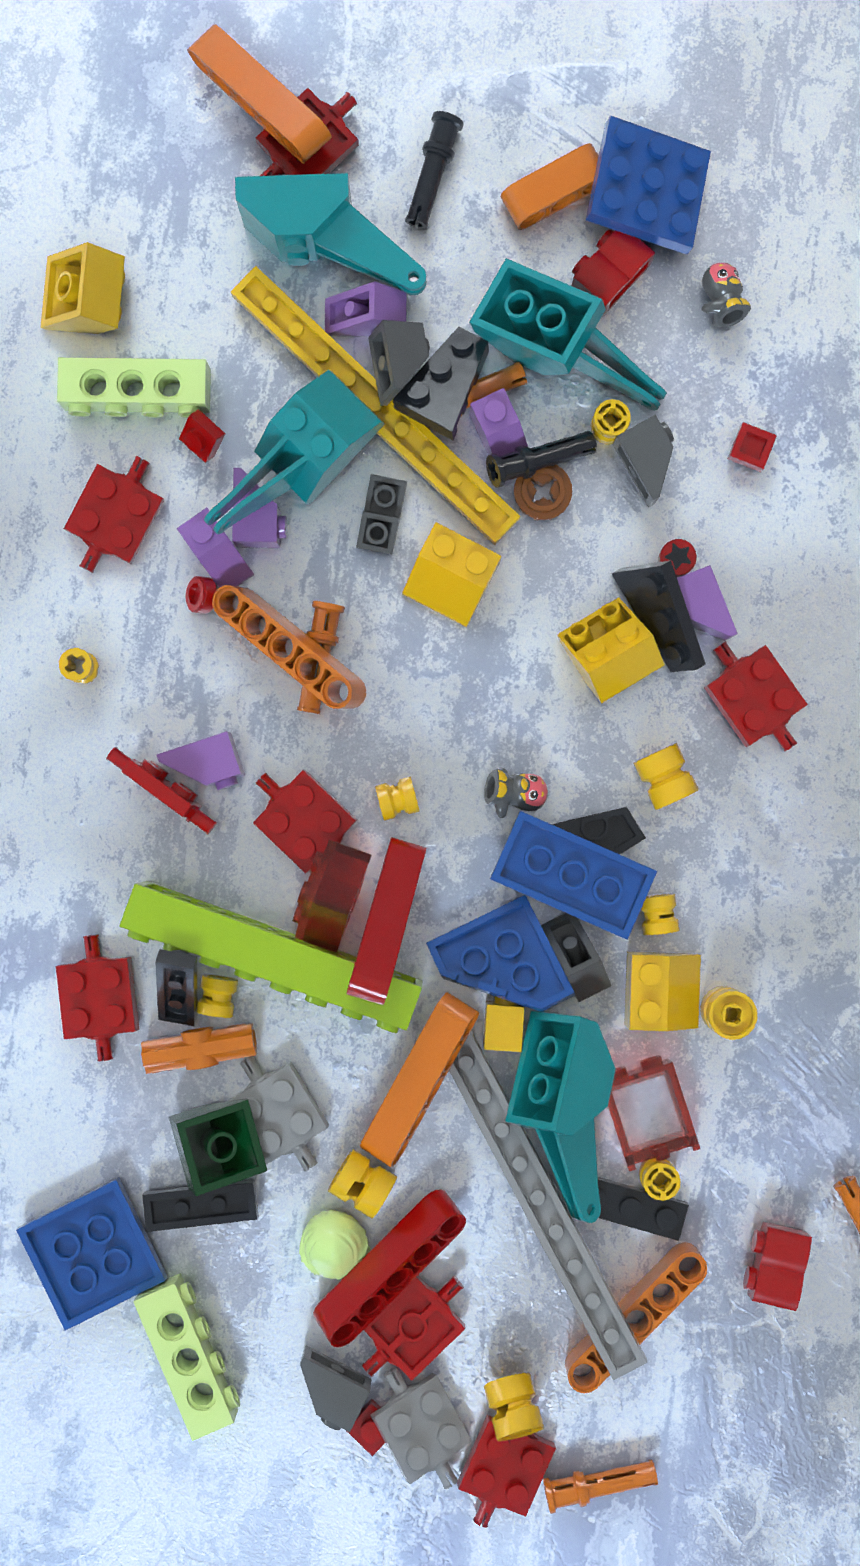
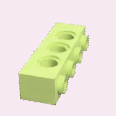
(79, 375)
(200, 1412)

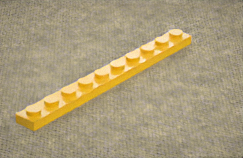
(403, 434)

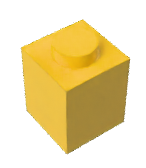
(503, 1025)

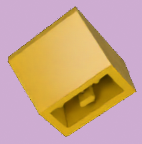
(611, 649)

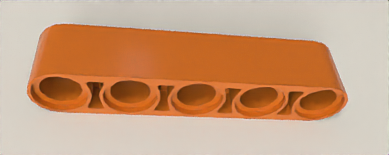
(259, 93)
(273, 644)
(419, 1079)
(641, 1298)

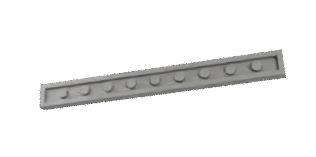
(546, 1212)

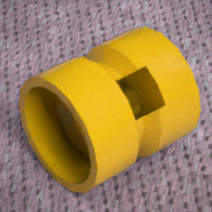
(666, 777)
(728, 1012)
(367, 1196)
(513, 1405)

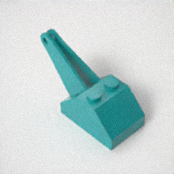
(314, 218)
(549, 325)
(304, 446)
(558, 1092)

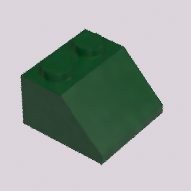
(217, 1145)

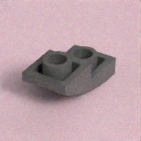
(381, 514)

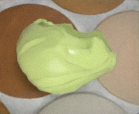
(333, 1244)

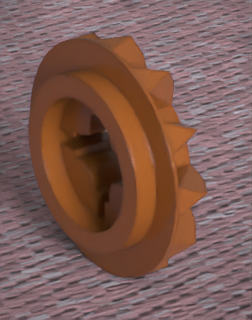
(544, 509)

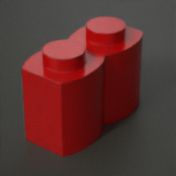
(613, 267)
(778, 1265)

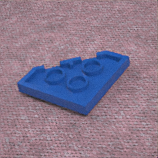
(504, 957)

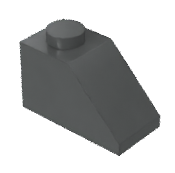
(396, 355)
(646, 456)
(576, 956)
(334, 1389)

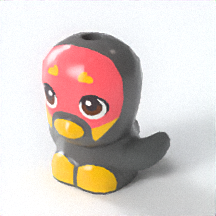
(724, 289)
(520, 790)

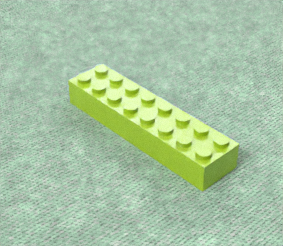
(261, 952)

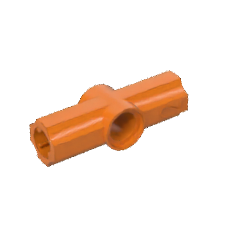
(199, 1048)

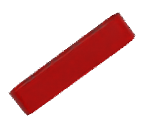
(386, 921)
(389, 1268)

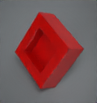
(201, 435)
(752, 447)
(366, 1431)

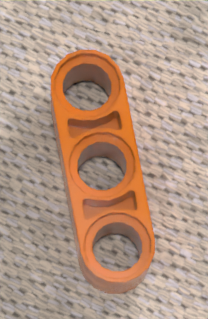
(551, 187)

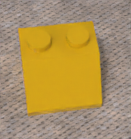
(83, 290)
(451, 574)
(662, 991)

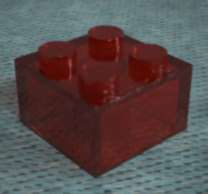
(330, 895)

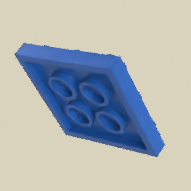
(648, 185)
(91, 1253)

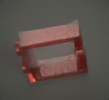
(650, 1112)

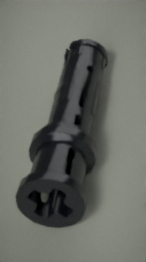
(437, 154)
(526, 460)

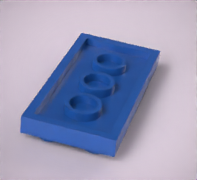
(573, 875)

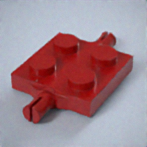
(329, 155)
(114, 514)
(755, 696)
(175, 795)
(302, 818)
(97, 997)
(414, 1328)
(504, 1471)

